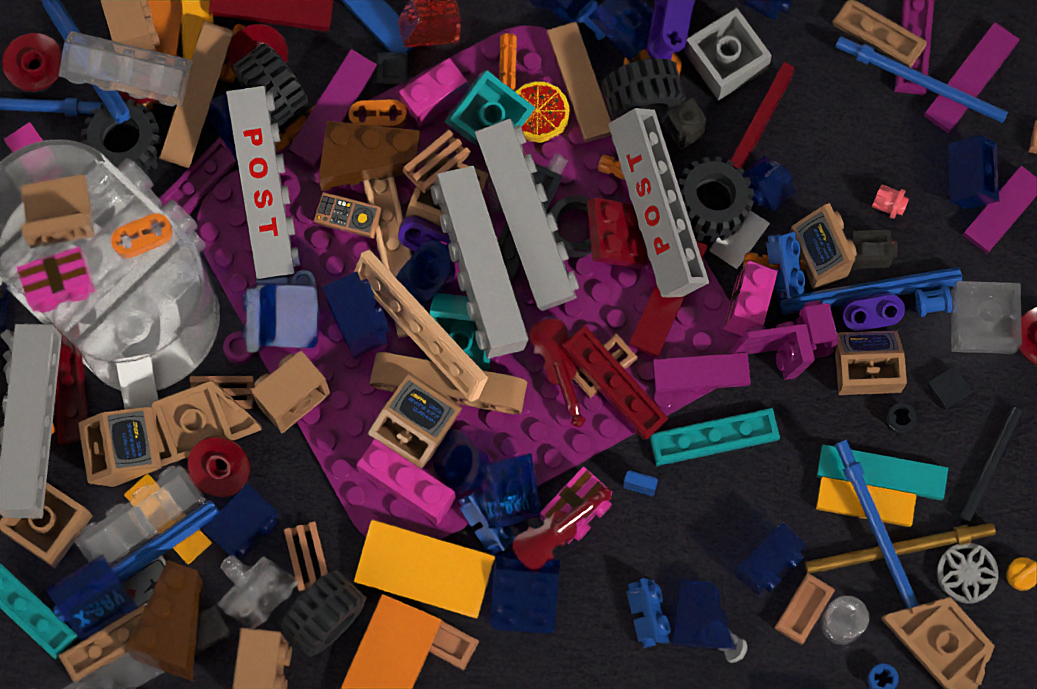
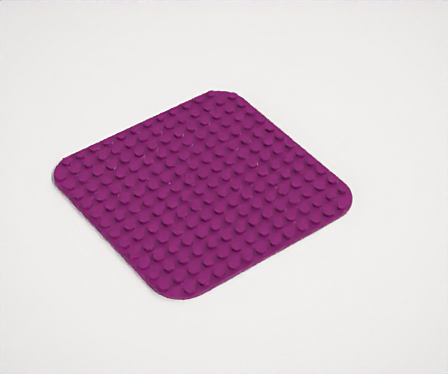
(607, 302)

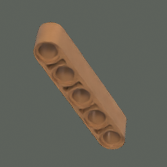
(190, 117)
(499, 393)

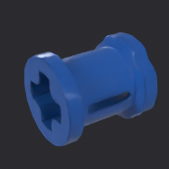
(583, 18)
(933, 301)

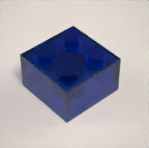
(354, 313)

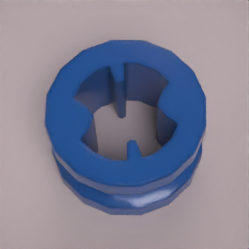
(877, 670)

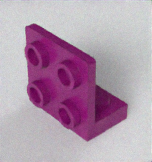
(789, 340)

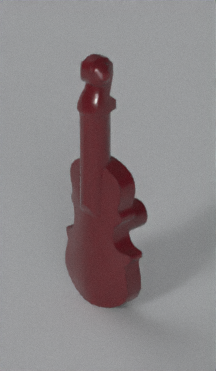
(559, 368)
(536, 545)

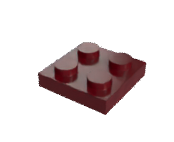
(615, 234)

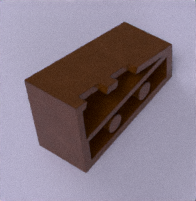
(365, 153)
(170, 622)

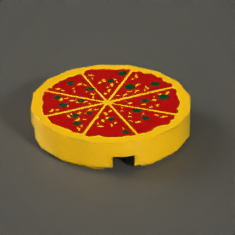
(550, 111)

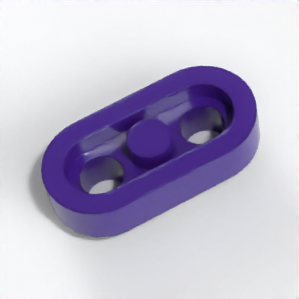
(426, 232)
(874, 311)

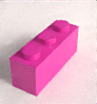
(406, 481)

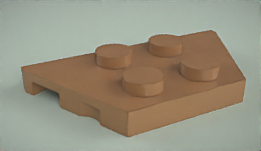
(195, 415)
(943, 642)

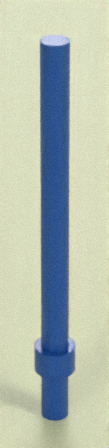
(867, 54)
(70, 106)
(853, 472)

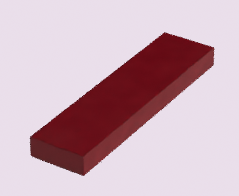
(294, 13)
(762, 116)
(658, 319)
(614, 382)
(70, 396)

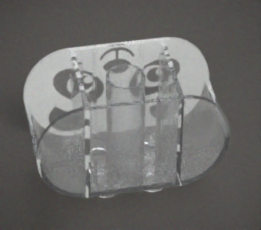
(142, 304)

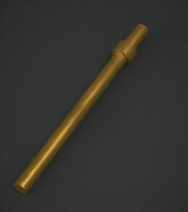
(960, 535)

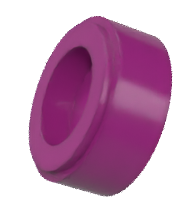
(236, 349)

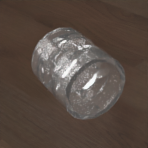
(845, 620)

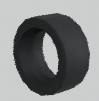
(560, 207)

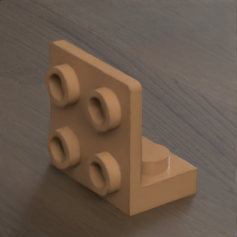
(57, 211)

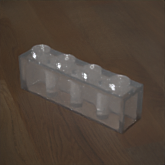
(125, 68)
(142, 517)

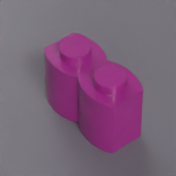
(820, 327)

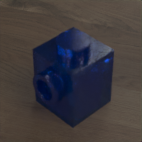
(770, 183)

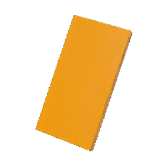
(424, 568)

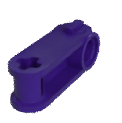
(669, 27)

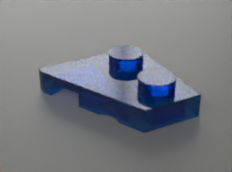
(701, 618)

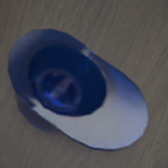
(427, 271)
(458, 462)

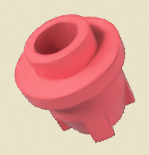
(890, 201)

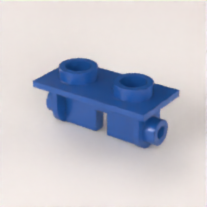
(786, 251)
(474, 511)
(654, 624)

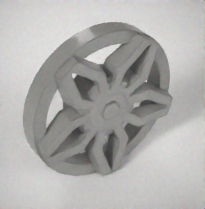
(967, 573)

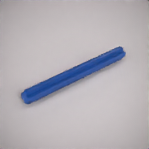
(65, 24)
(898, 286)
(161, 544)

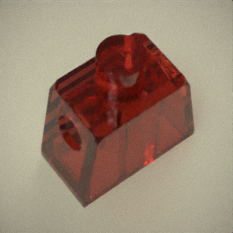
(430, 22)

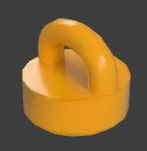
(1022, 574)

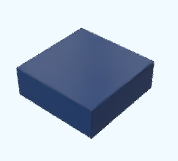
(640, 483)

